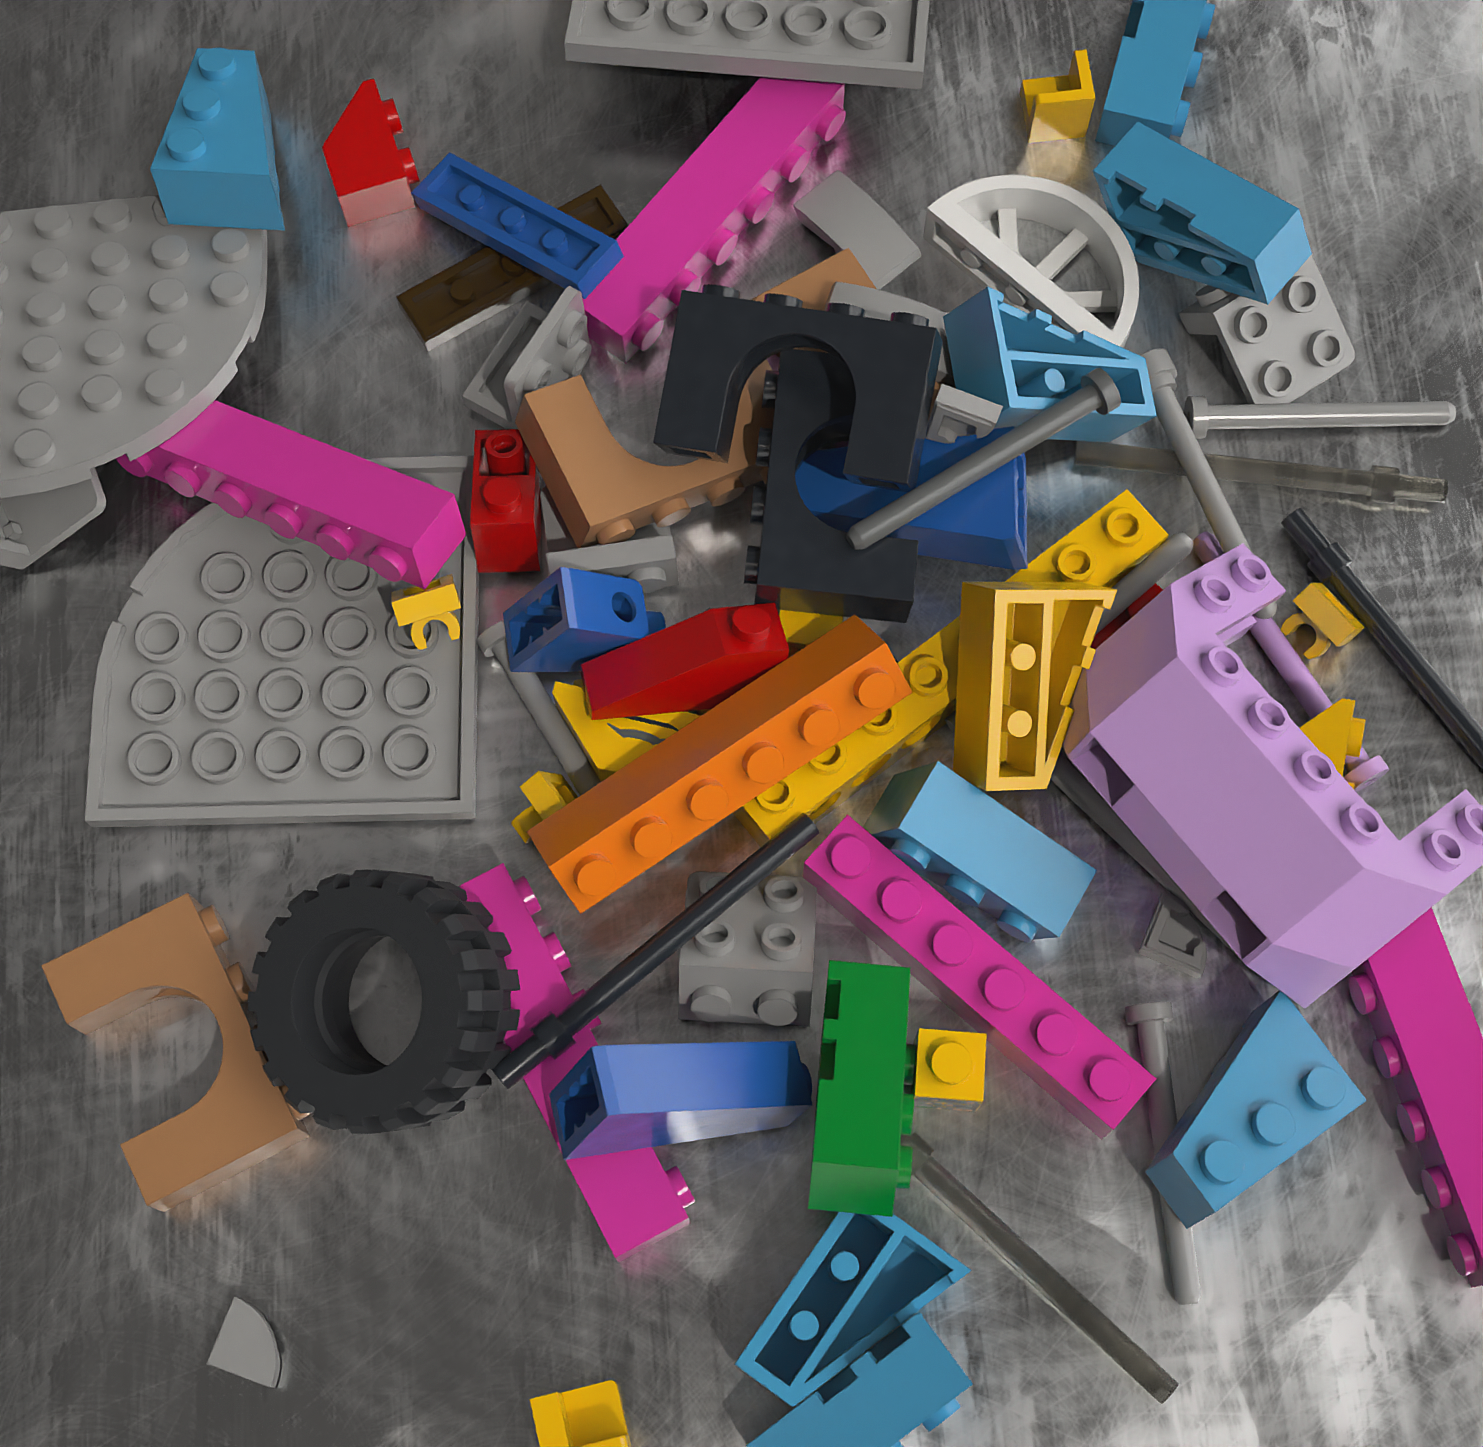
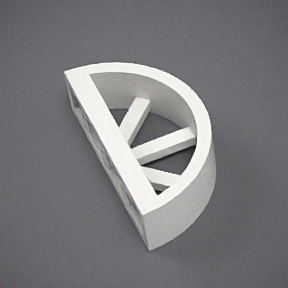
(995, 261)

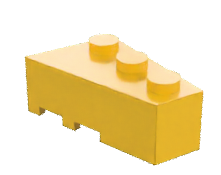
(1018, 676)

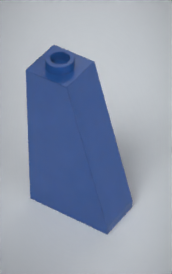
(974, 526)
(677, 1094)

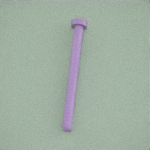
(1360, 770)

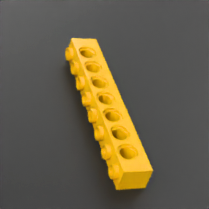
(1092, 553)

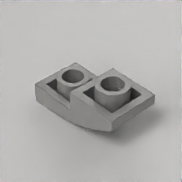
(852, 219)

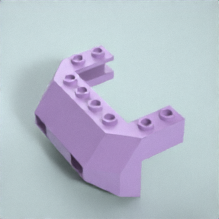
(1243, 799)

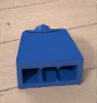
(575, 620)

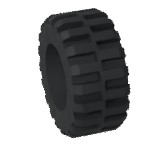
(306, 1001)

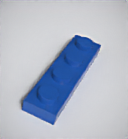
(517, 225)

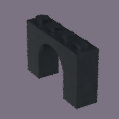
(726, 338)
(799, 557)

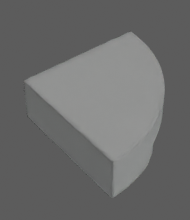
(960, 414)
(1174, 937)
(247, 1345)

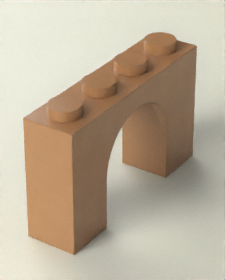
(611, 492)
(180, 955)

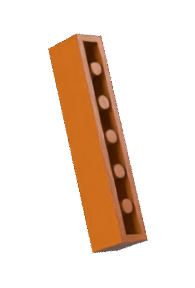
(719, 762)

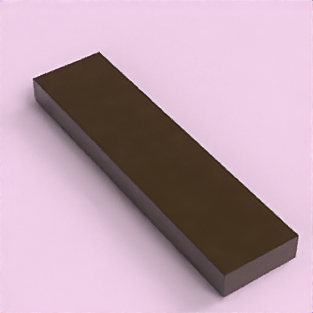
(491, 281)

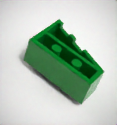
(861, 1091)

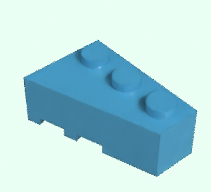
(1154, 67)
(220, 147)
(1200, 217)
(1034, 364)
(979, 851)
(1254, 1113)
(843, 1300)
(879, 1396)

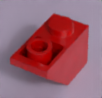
(364, 159)
(505, 503)

